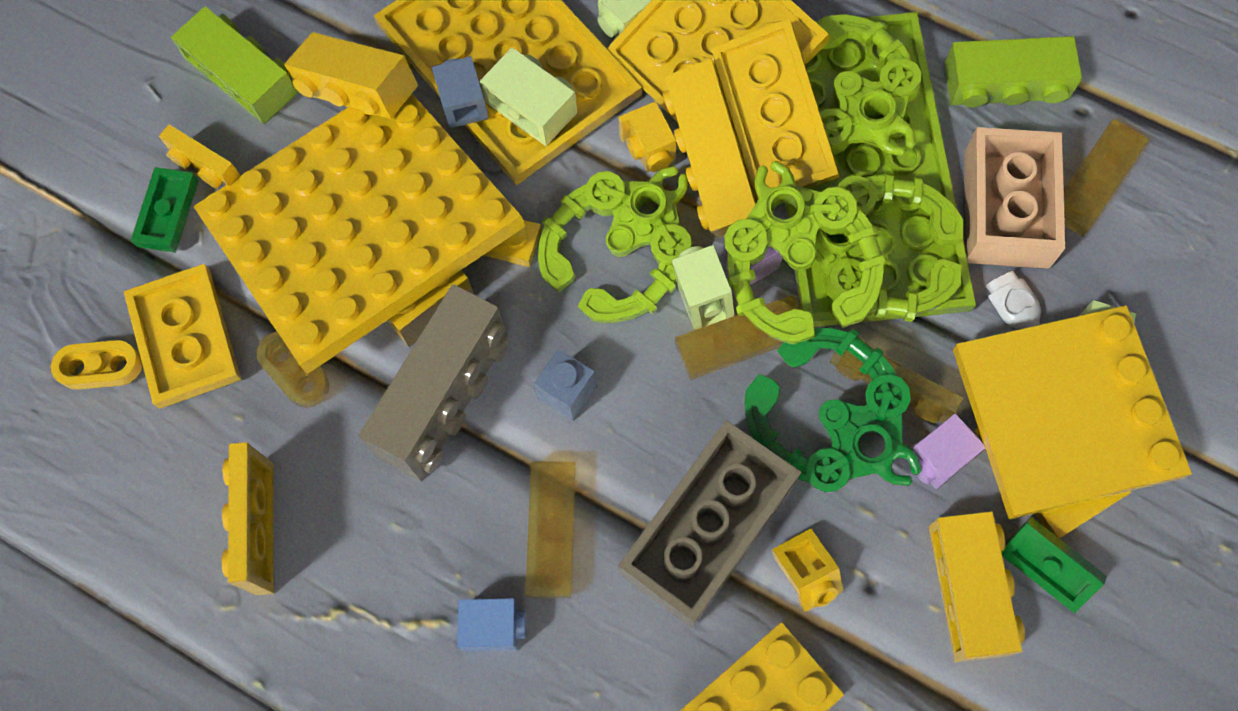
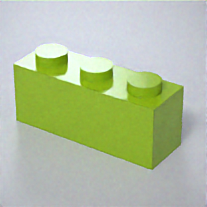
(235, 63)
(1012, 71)

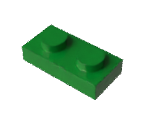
(164, 210)
(1053, 565)

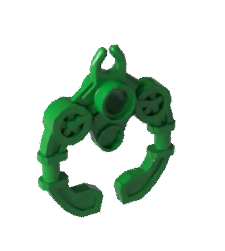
(844, 422)

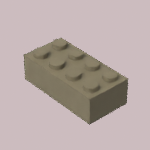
(436, 384)
(708, 523)

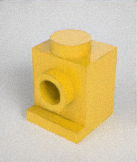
(648, 137)

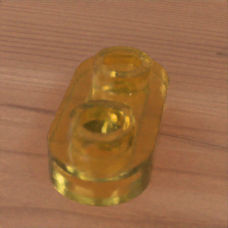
(289, 374)

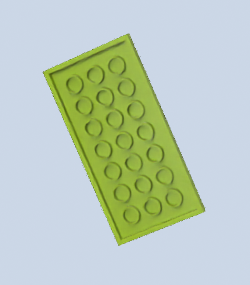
(915, 247)

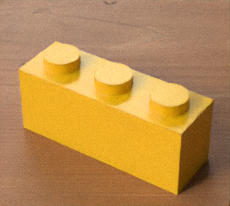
(351, 75)
(976, 587)

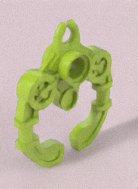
(862, 98)
(945, 226)
(629, 230)
(795, 240)

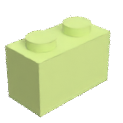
(529, 95)
(703, 286)

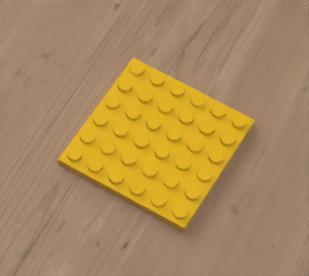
(355, 225)

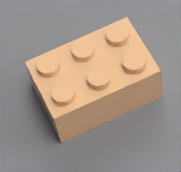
(1014, 198)

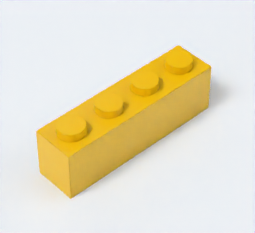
(711, 146)

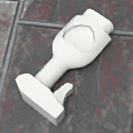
(1014, 301)

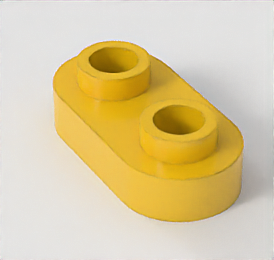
(99, 363)

